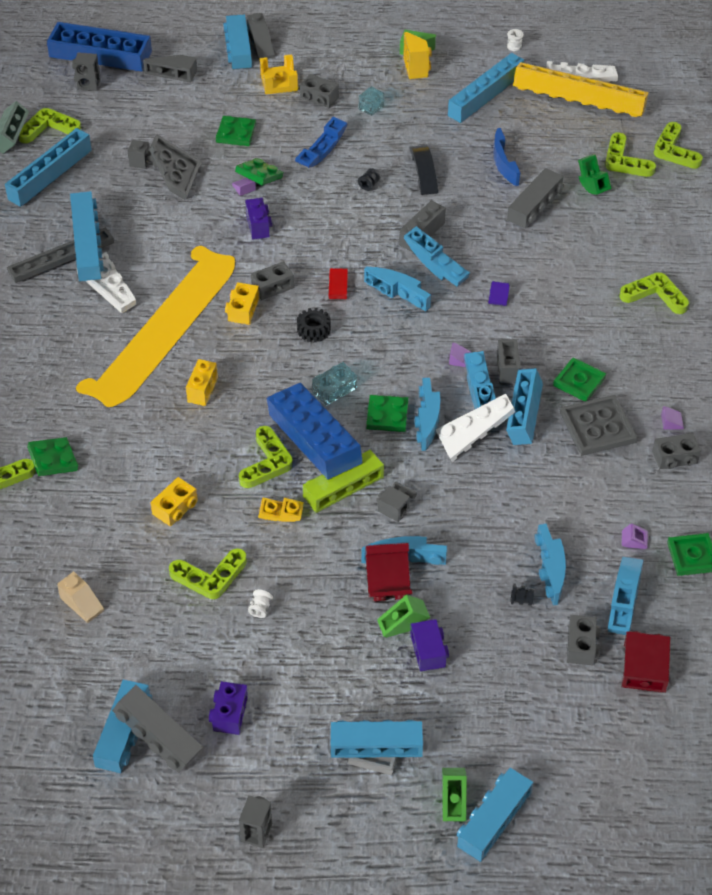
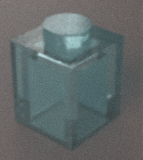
(371, 101)

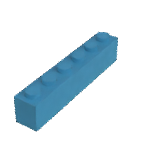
(483, 88)
(48, 167)
(86, 236)

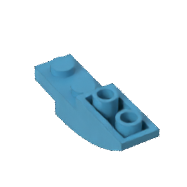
(433, 258)
(397, 283)
(478, 379)
(428, 414)
(418, 549)
(552, 563)
(625, 595)

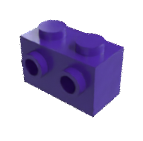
(257, 218)
(428, 645)
(229, 708)

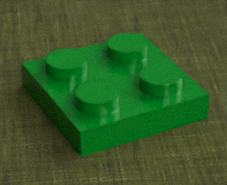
(235, 131)
(259, 171)
(579, 379)
(387, 413)
(52, 456)
(691, 554)

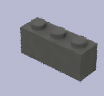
(428, 219)

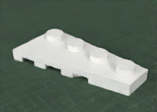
(597, 72)
(112, 286)
(465, 430)

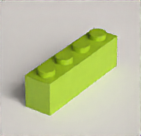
(323, 493)

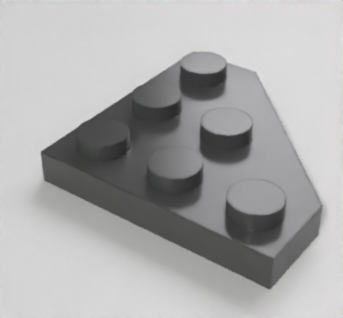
(175, 166)

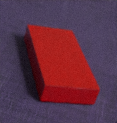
(338, 283)

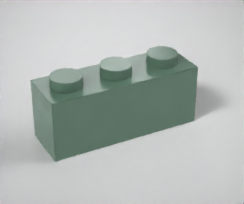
(11, 125)

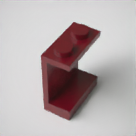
(387, 571)
(646, 661)

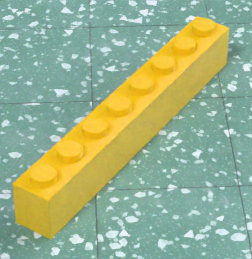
(580, 89)

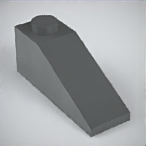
(259, 35)
(172, 67)

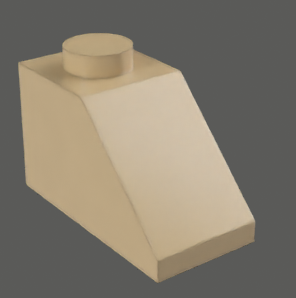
(79, 597)

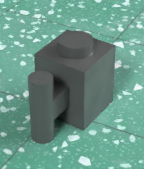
(139, 154)
(395, 500)

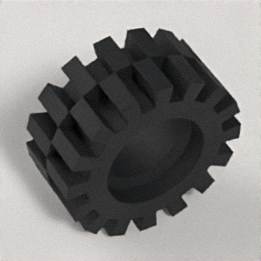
(310, 317)

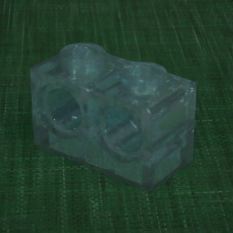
(334, 383)

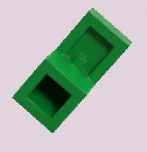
(591, 177)

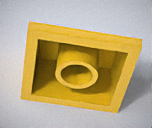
(416, 56)

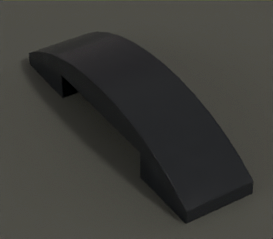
(425, 169)

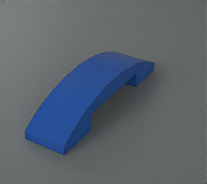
(324, 144)
(508, 169)

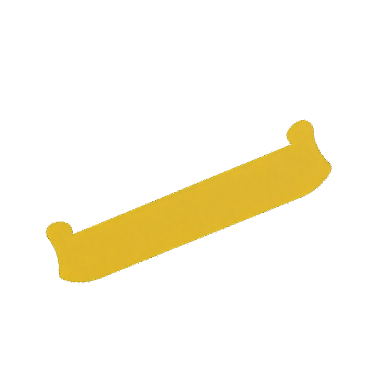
(162, 329)

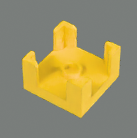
(279, 78)

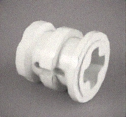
(515, 39)
(260, 603)

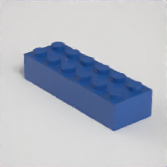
(112, 47)
(314, 430)

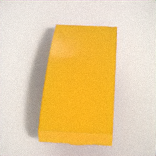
(284, 511)

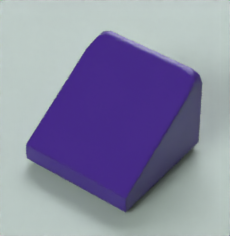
(499, 293)

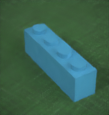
(238, 42)
(526, 405)
(117, 737)
(376, 739)
(494, 814)

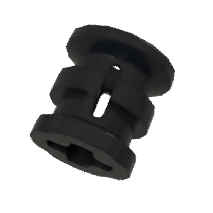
(369, 179)
(522, 595)

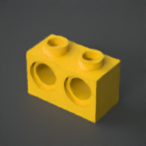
(242, 303)
(201, 382)
(174, 501)

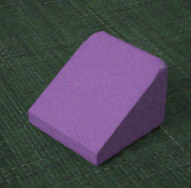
(244, 186)
(457, 355)
(671, 419)
(634, 537)

